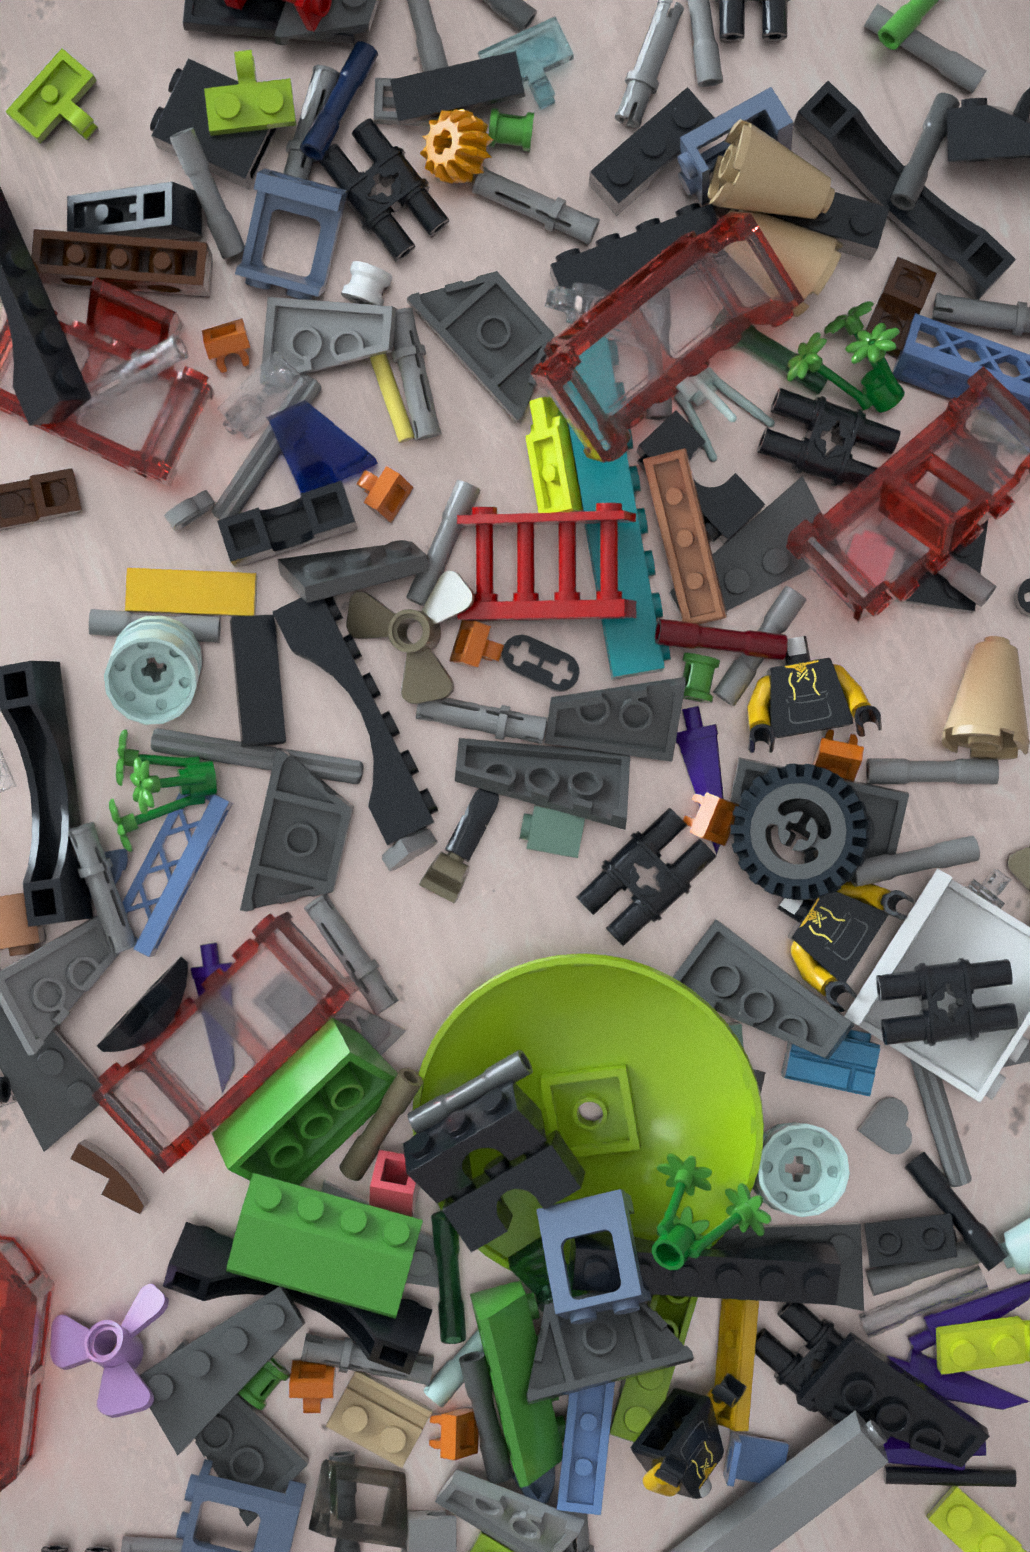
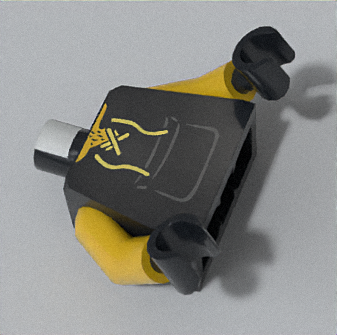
(806, 698)
(836, 933)
(684, 1440)

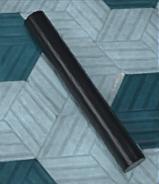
(950, 1477)

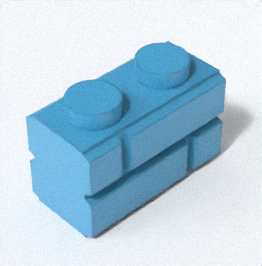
(847, 1070)

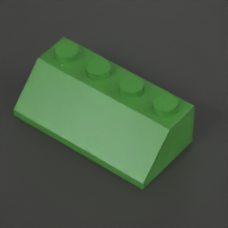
(306, 1107)
(324, 1245)
(509, 1346)

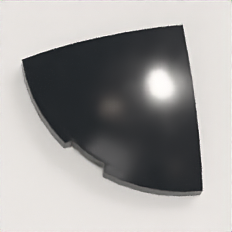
(150, 1013)

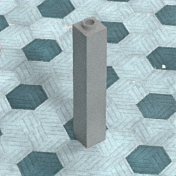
(795, 1491)

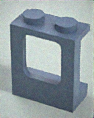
(761, 110)
(300, 197)
(585, 1217)
(276, 1511)

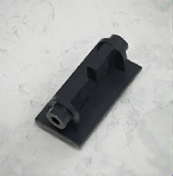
(911, 1240)

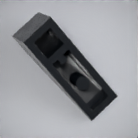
(986, 132)
(138, 211)

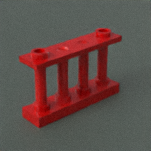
(567, 601)

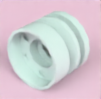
(141, 688)
(823, 1174)

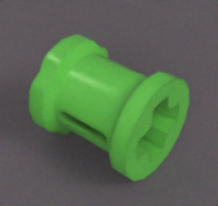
(511, 129)
(699, 676)
(264, 1383)

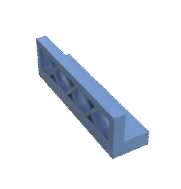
(944, 369)
(183, 875)
(585, 1450)

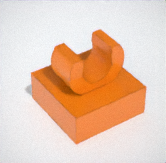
(227, 339)
(385, 492)
(473, 645)
(838, 756)
(713, 818)
(311, 1383)
(458, 1434)

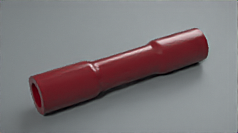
(747, 642)

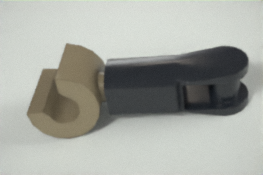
(448, 872)

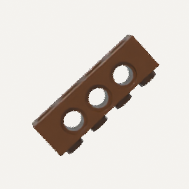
(122, 261)

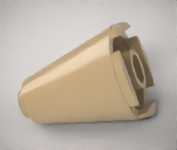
(767, 177)
(803, 253)
(989, 704)

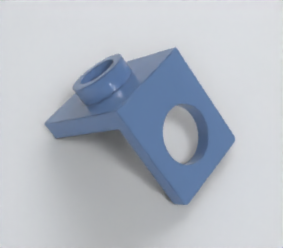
(753, 1458)

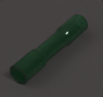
(778, 356)
(450, 1304)

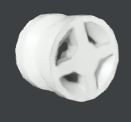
(366, 284)

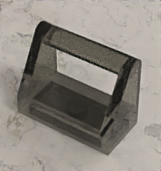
(325, 1517)

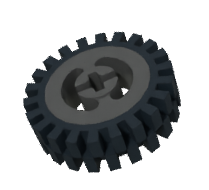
(763, 809)

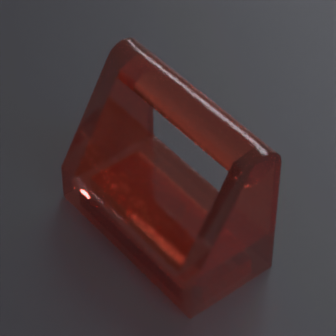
(129, 316)
(923, 515)

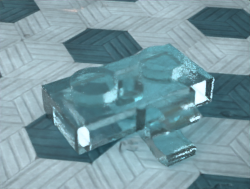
(538, 52)

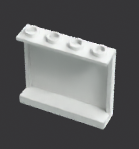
(940, 929)

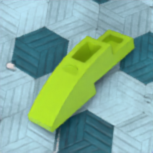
(645, 1393)

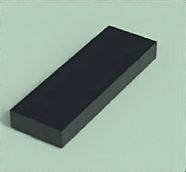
(457, 87)
(257, 680)

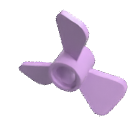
(121, 1386)

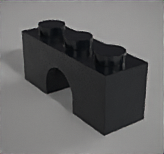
(644, 154)
(723, 507)
(276, 530)
(498, 1120)
(544, 1171)

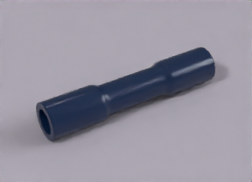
(328, 120)

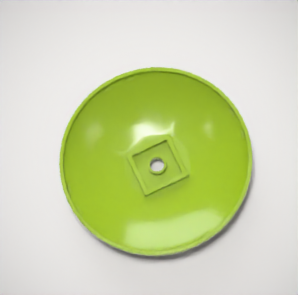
(636, 1048)

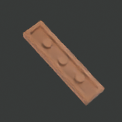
(685, 537)

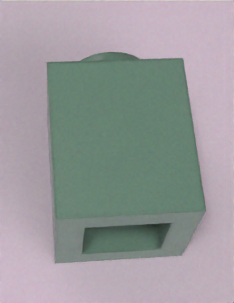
(552, 832)

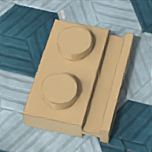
(379, 1418)

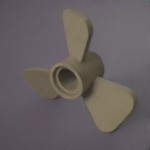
(423, 673)

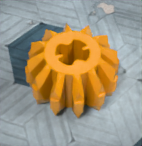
(456, 146)

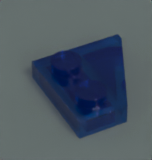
(316, 447)

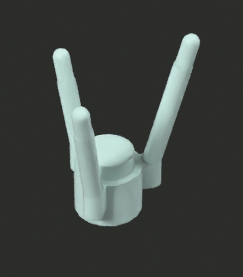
(703, 388)

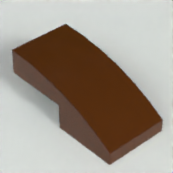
(901, 299)
(38, 499)
(121, 1184)

